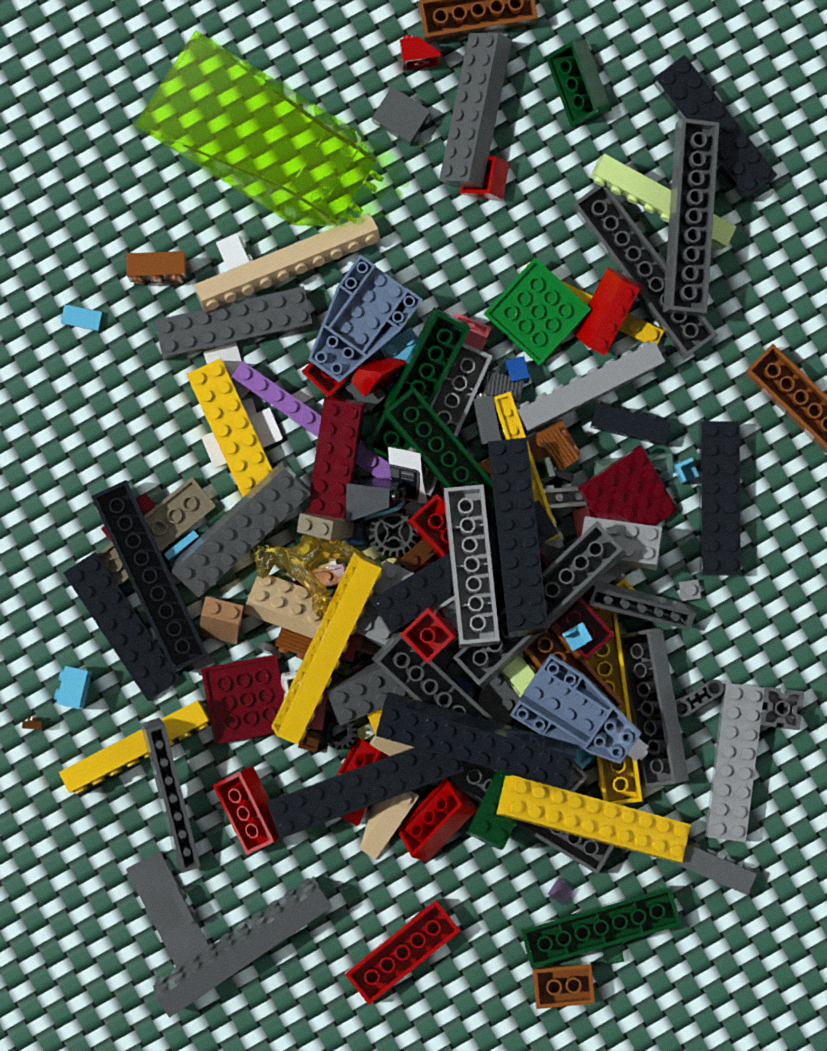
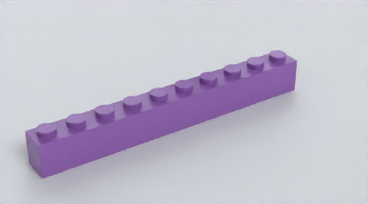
(302, 415)

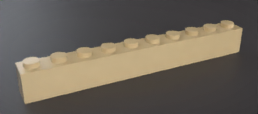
(286, 262)

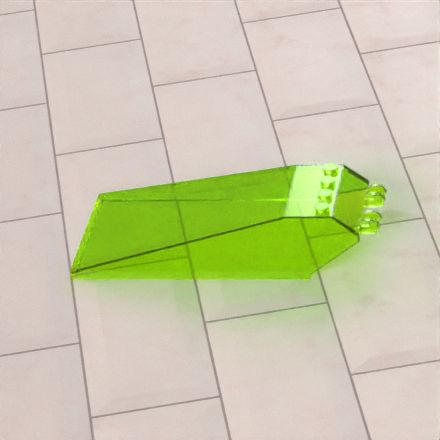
(259, 136)

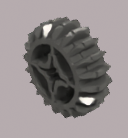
(382, 545)

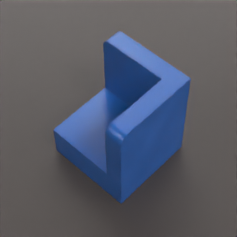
(517, 369)

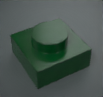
(545, 468)

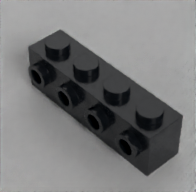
(630, 424)

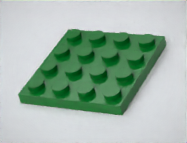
(537, 311)

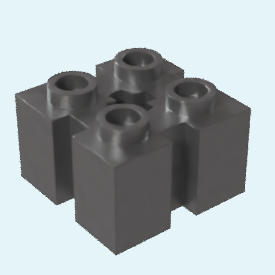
(790, 700)

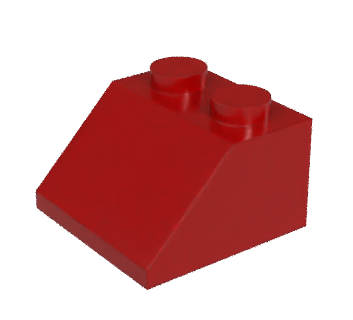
(418, 53)
(493, 183)
(376, 374)

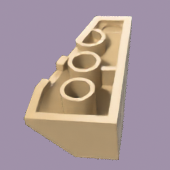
(384, 821)

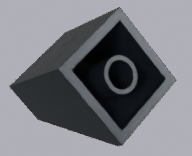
(371, 495)

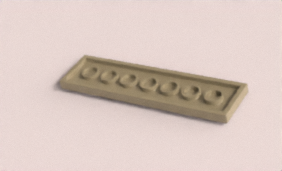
(167, 523)

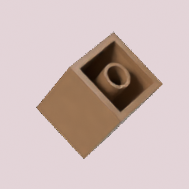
(221, 620)

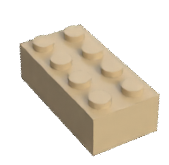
(283, 605)

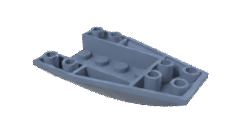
(361, 319)
(572, 709)

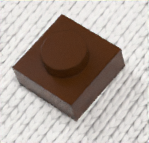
(33, 723)
(310, 741)

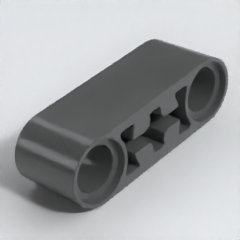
(704, 700)

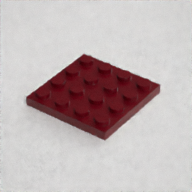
(629, 491)
(243, 697)

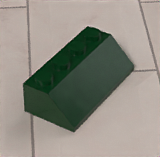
(578, 83)

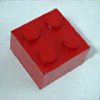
(429, 634)

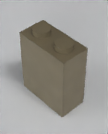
(325, 526)

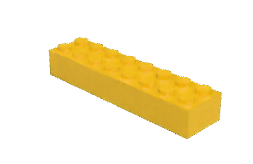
(230, 424)
(131, 748)

